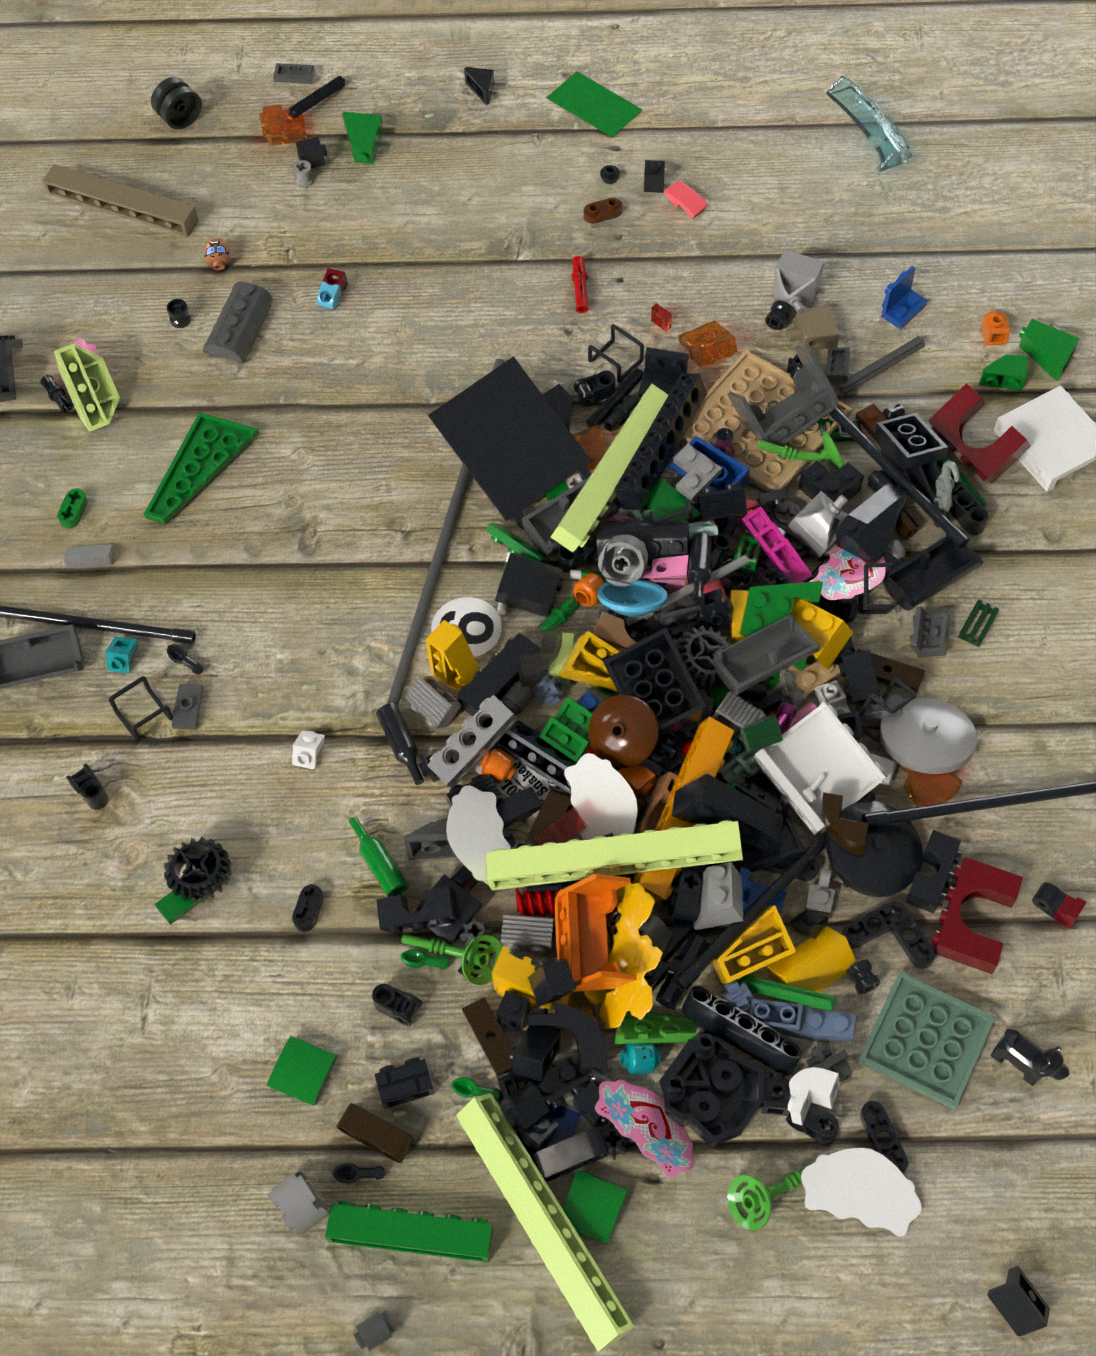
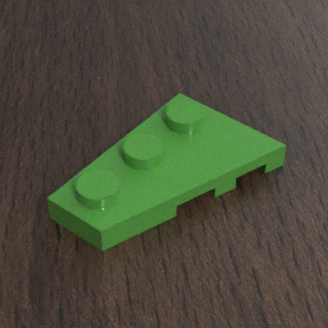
(655, 1029)

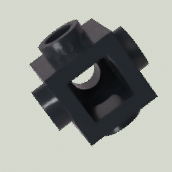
(716, 609)

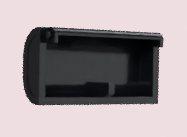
(661, 539)
(930, 572)

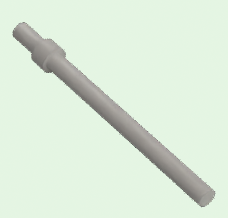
(679, 594)

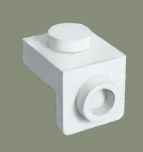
(306, 749)

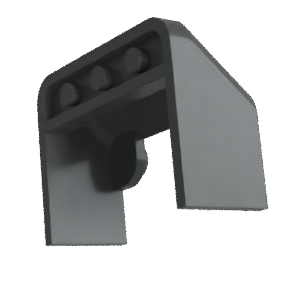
(795, 413)

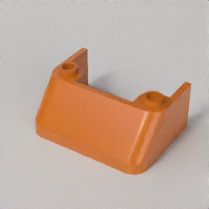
(583, 932)

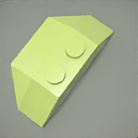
(88, 385)

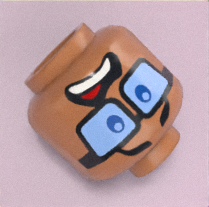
(217, 253)

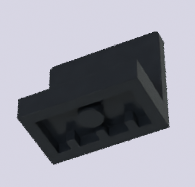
(662, 369)

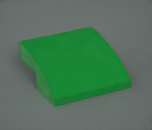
(569, 730)
(302, 1070)
(594, 1205)

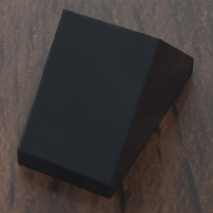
(480, 82)

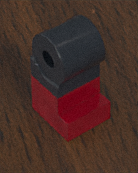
(1058, 904)

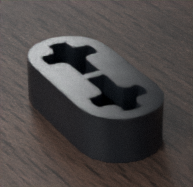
(313, 909)

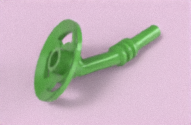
(828, 453)
(474, 956)
(757, 1199)

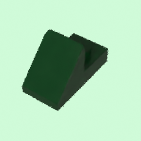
(761, 733)

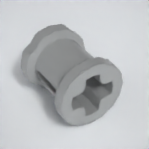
(302, 169)

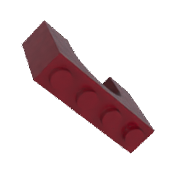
(989, 461)
(955, 939)

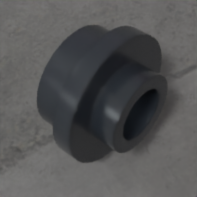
(610, 174)

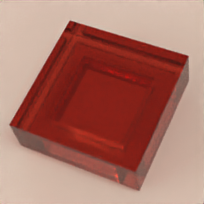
(661, 317)

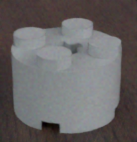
(611, 562)
(299, 1202)

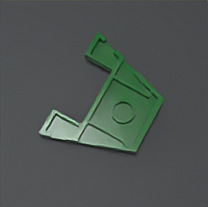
(772, 603)

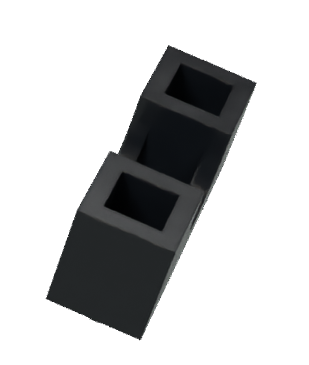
(927, 889)
(439, 909)

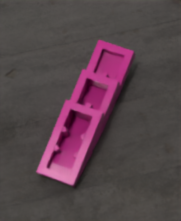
(776, 546)

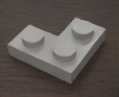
(699, 469)

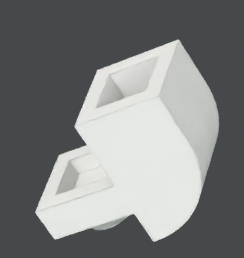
(811, 1086)

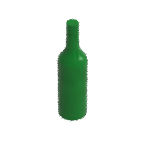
(379, 861)

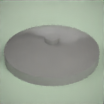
(929, 737)

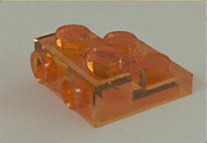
(281, 127)
(708, 343)

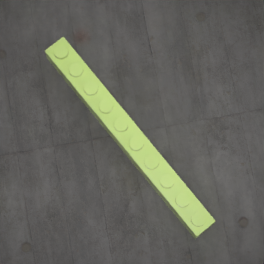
(601, 484)
(614, 855)
(545, 1222)

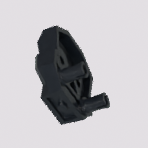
(730, 1101)

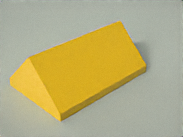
(816, 962)

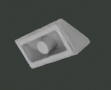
(88, 555)

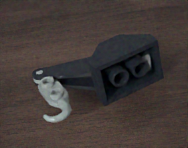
(917, 450)

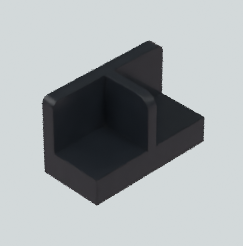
(1020, 1303)

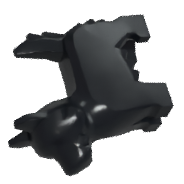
(1030, 1058)

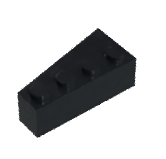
(713, 801)

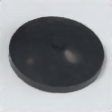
(889, 859)

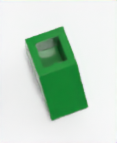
(1006, 372)

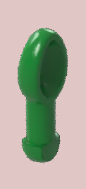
(417, 959)
(468, 1088)

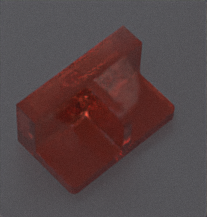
(564, 829)

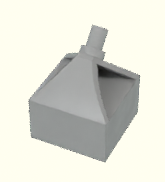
(797, 280)
(817, 523)

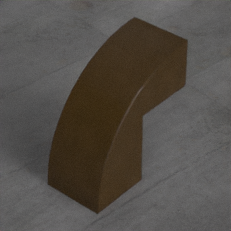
(846, 833)

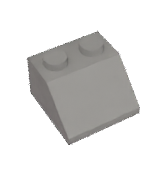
(720, 897)

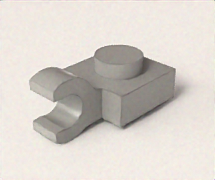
(820, 896)

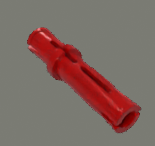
(580, 297)

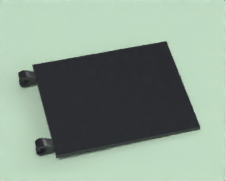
(510, 439)

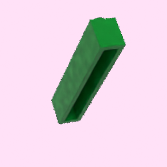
(409, 1232)

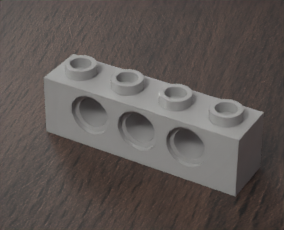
(470, 755)

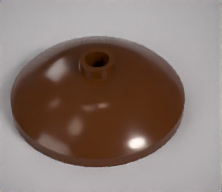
(638, 732)

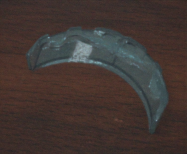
(873, 122)

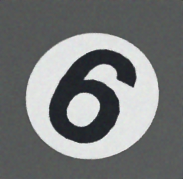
(476, 619)

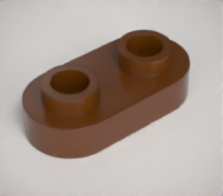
(603, 210)

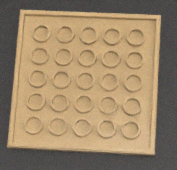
(759, 384)

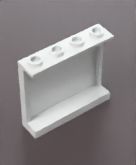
(1058, 433)
(814, 748)

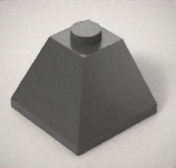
(429, 842)

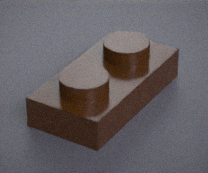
(869, 418)

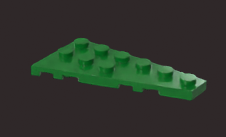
(202, 455)

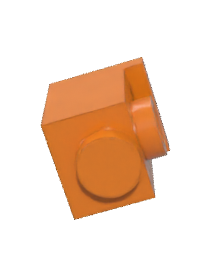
(995, 324)

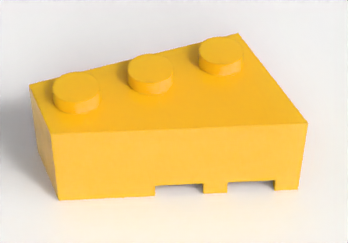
(824, 628)
(450, 656)
(586, 662)
(755, 947)
(512, 975)

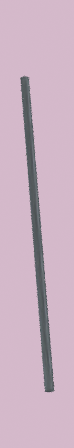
(431, 580)

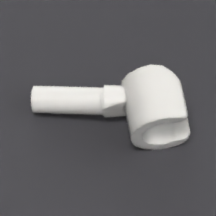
(808, 794)

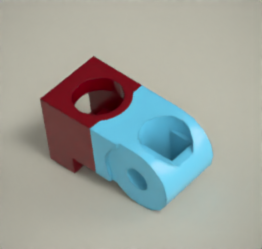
(331, 288)

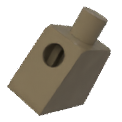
(815, 329)

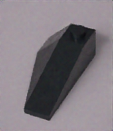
(870, 526)

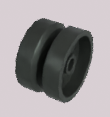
(176, 103)

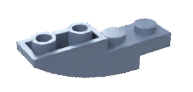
(805, 1023)

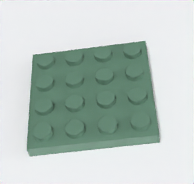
(926, 1040)

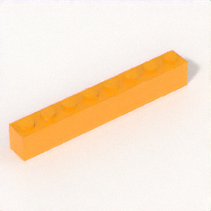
(703, 758)

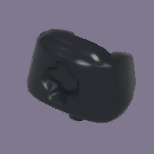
(897, 411)

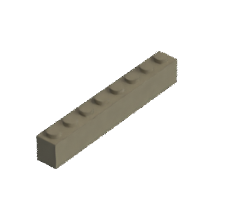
(120, 200)

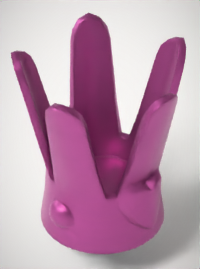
(725, 438)
(784, 715)

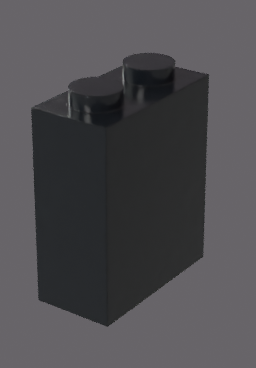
(529, 585)

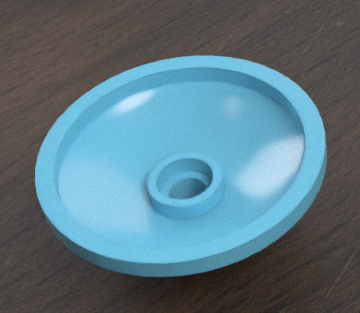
(633, 600)

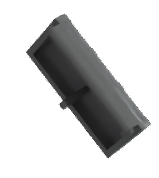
(239, 322)
(544, 520)
(763, 654)
(40, 656)

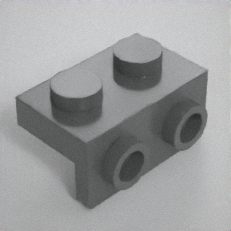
(930, 633)

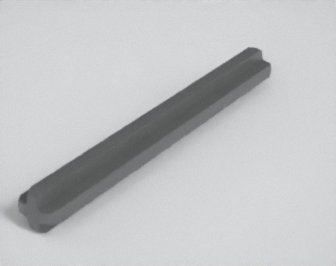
(882, 364)

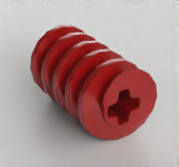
(535, 901)

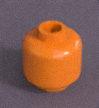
(587, 589)
(498, 764)

